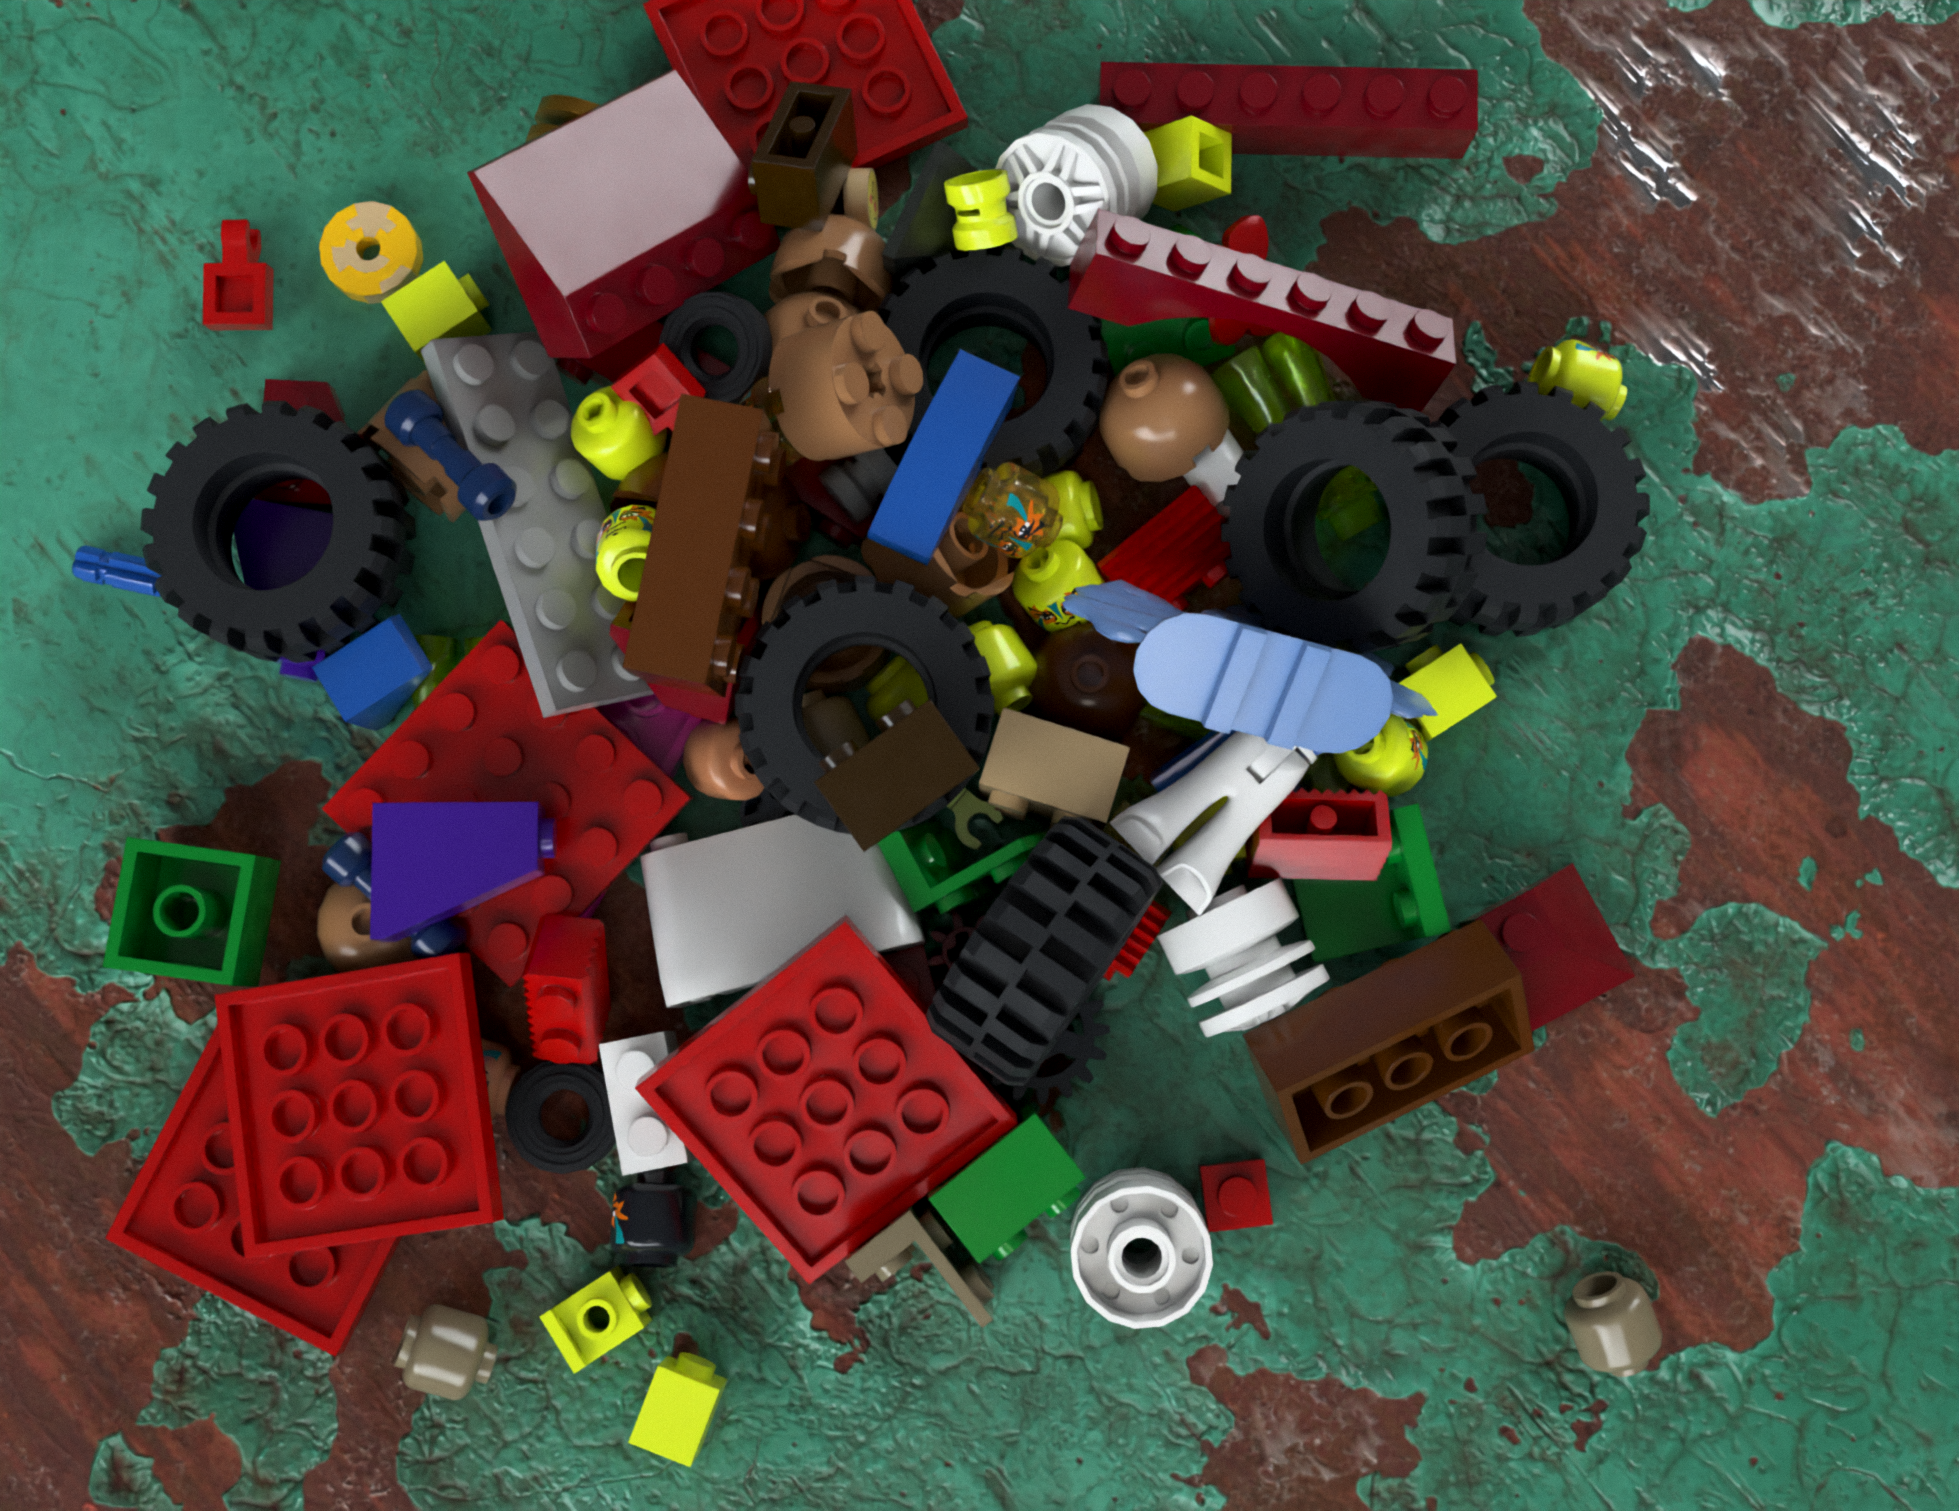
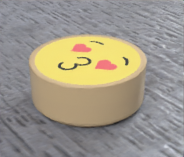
(861, 196)

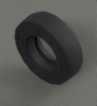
(746, 323)
(526, 1126)

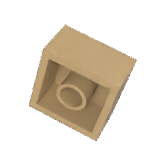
(1050, 770)

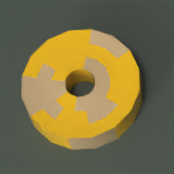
(352, 233)

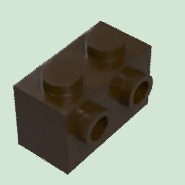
(804, 156)
(894, 773)

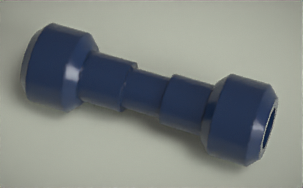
(482, 487)
(350, 865)

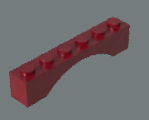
(1150, 274)

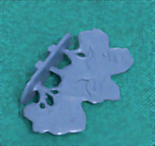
(1248, 678)

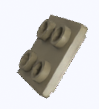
(893, 1248)

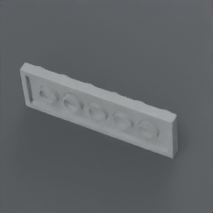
(512, 411)

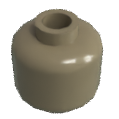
(1613, 1324)
(445, 1352)

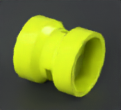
(981, 209)

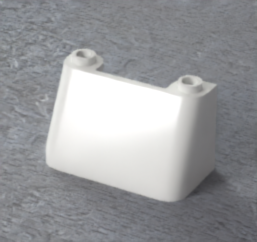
(756, 896)

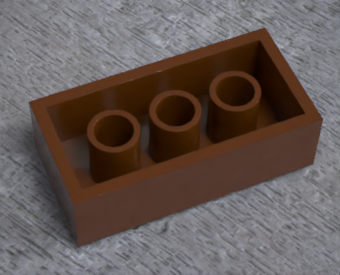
(705, 547)
(1391, 1040)

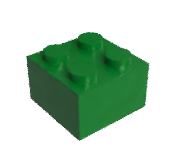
(191, 913)
(1008, 1188)

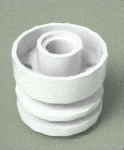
(1072, 169)
(1243, 957)
(1145, 1286)

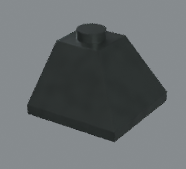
(927, 218)

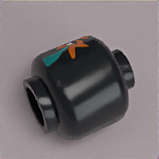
(653, 1220)

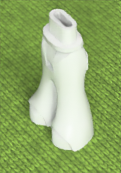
(1254, 780)

